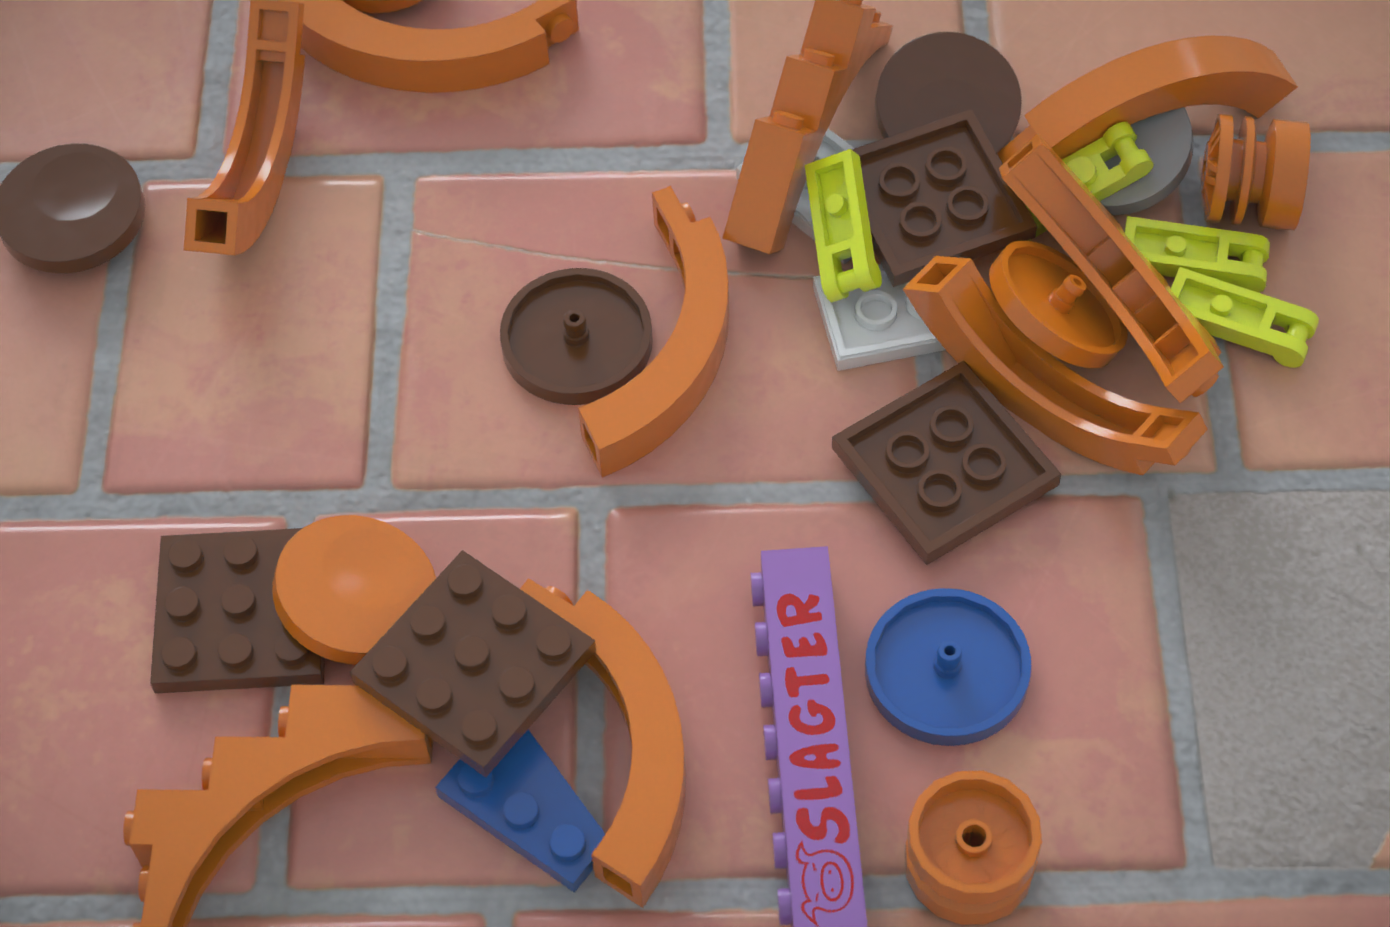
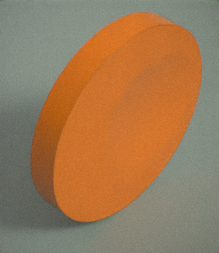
(1056, 305)
(347, 584)

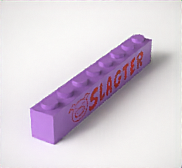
(808, 741)

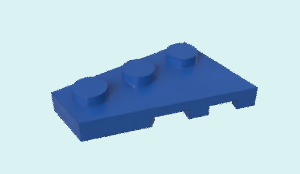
(529, 810)

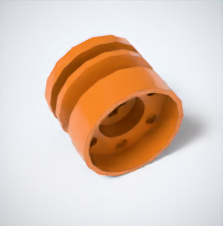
(1256, 172)

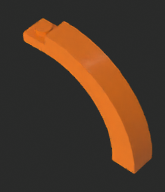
(434, 58)
(1153, 82)
(247, 186)
(672, 386)
(1039, 387)
(651, 812)

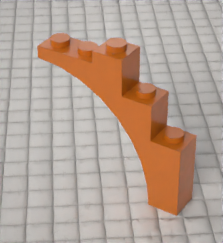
(808, 94)
(1129, 283)
(191, 833)

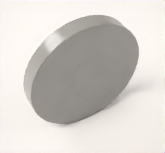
(1170, 146)

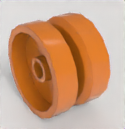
(972, 847)

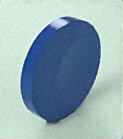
(947, 667)

